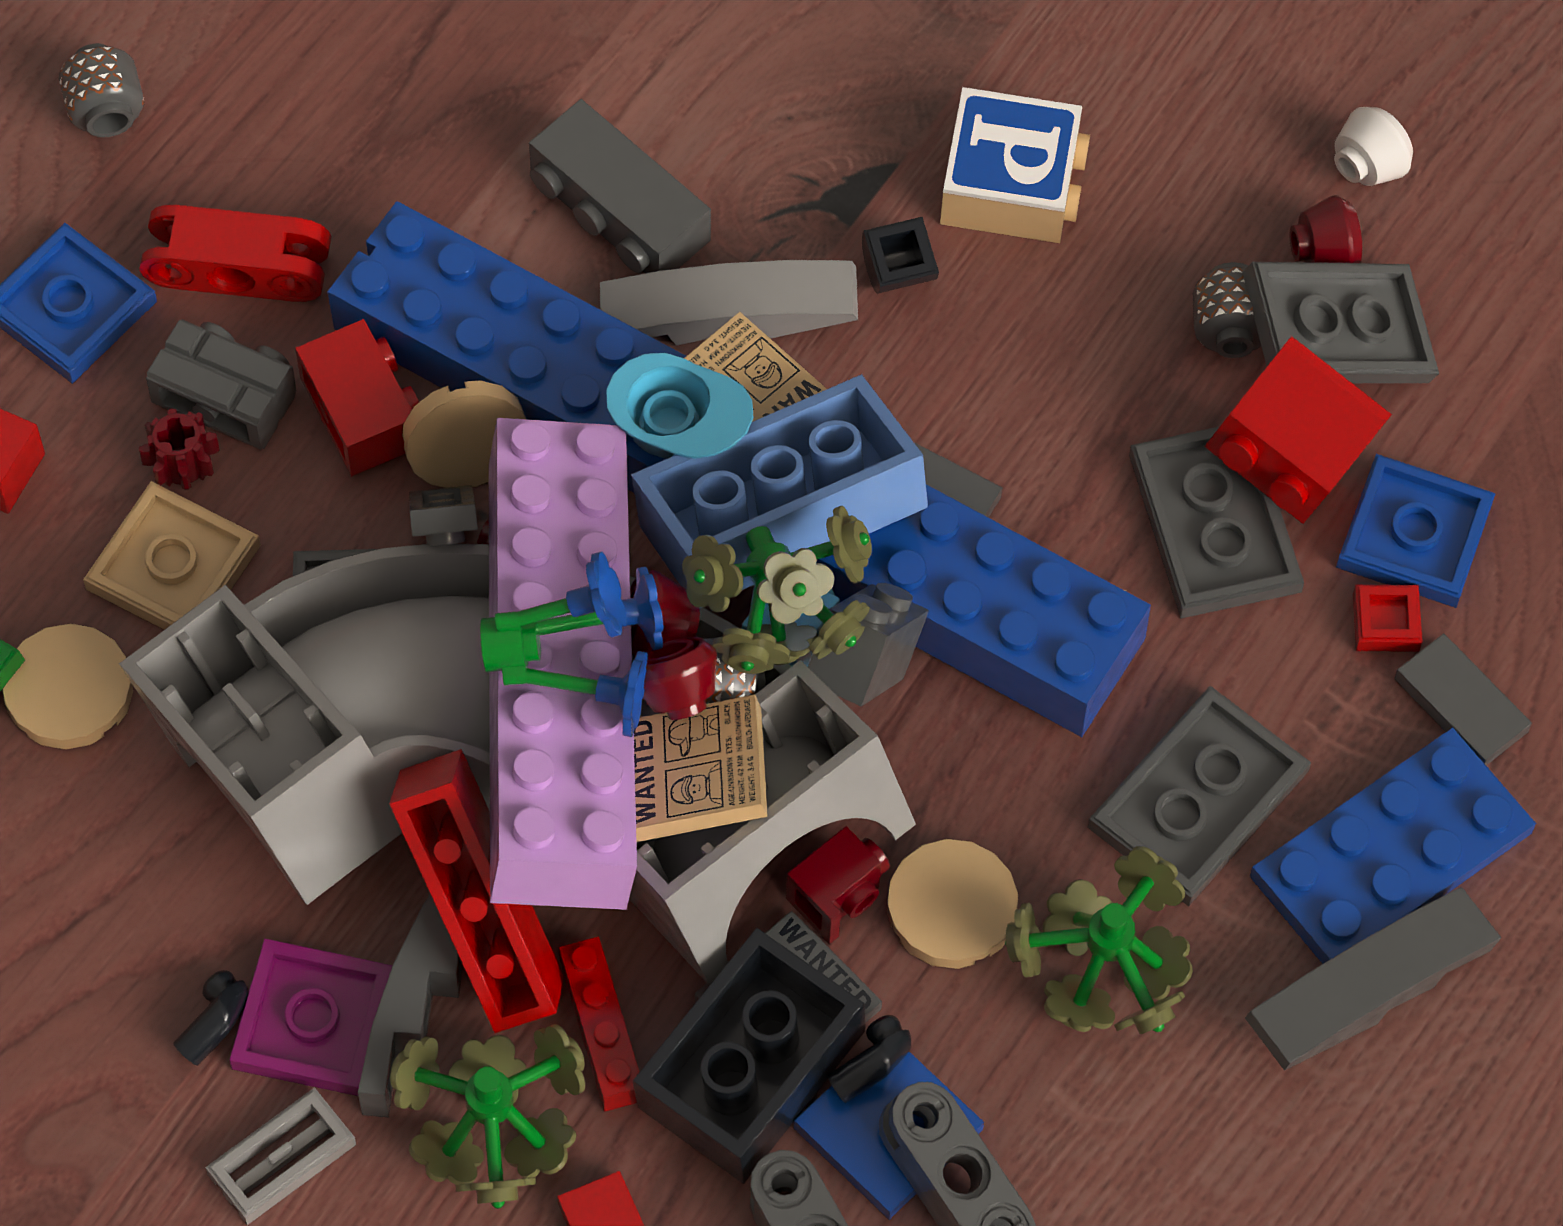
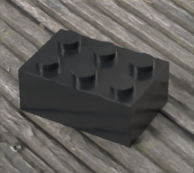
(750, 1055)

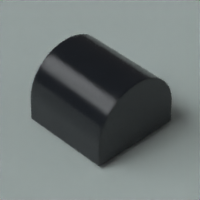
(899, 255)

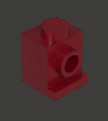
(836, 881)

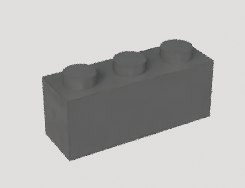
(618, 191)

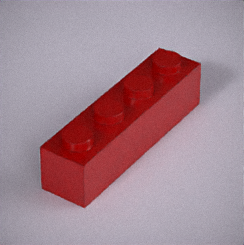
(600, 1022)

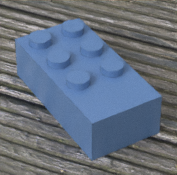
(787, 477)

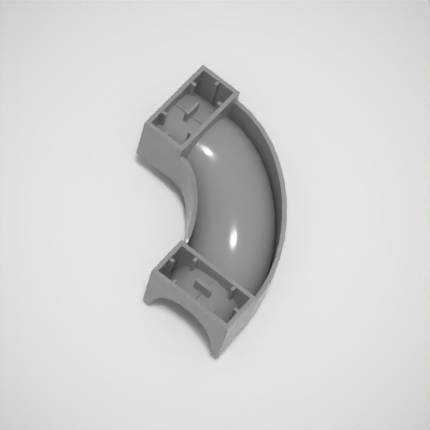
(379, 665)

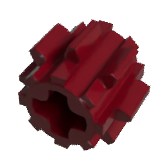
(176, 432)

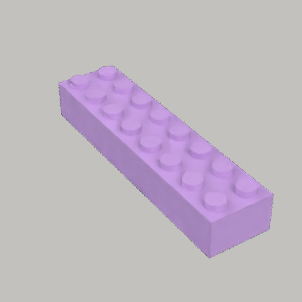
(558, 754)

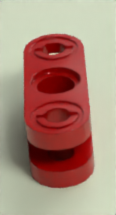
(236, 253)

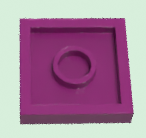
(309, 1016)

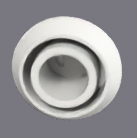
(1372, 147)

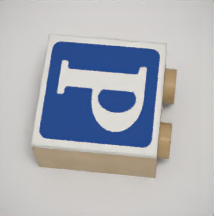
(1014, 165)

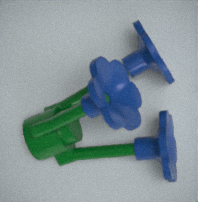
(514, 637)

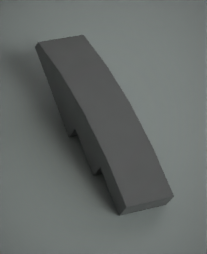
(423, 969)
(1371, 978)

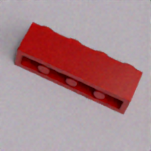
(497, 942)

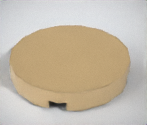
(453, 432)
(68, 686)
(951, 903)

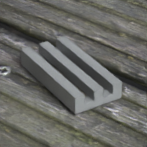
(296, 1175)

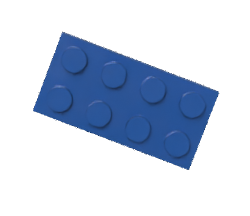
(1393, 847)

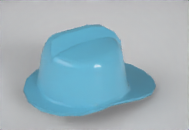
(678, 406)

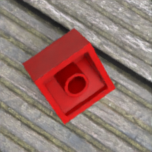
(1297, 430)

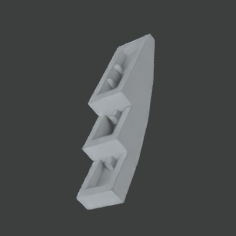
(699, 300)

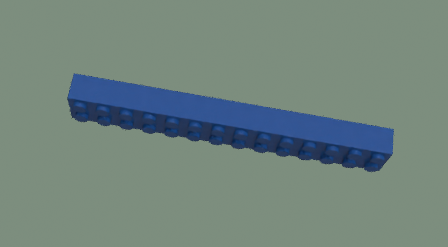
(992, 596)

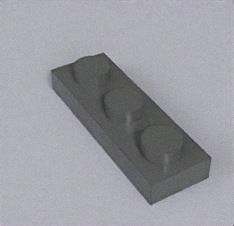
(443, 514)

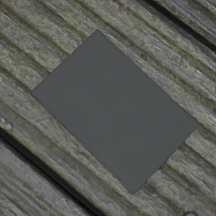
(1348, 314)
(1212, 527)
(1201, 791)

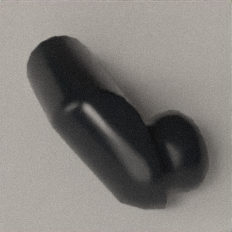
(217, 1020)
(875, 1063)

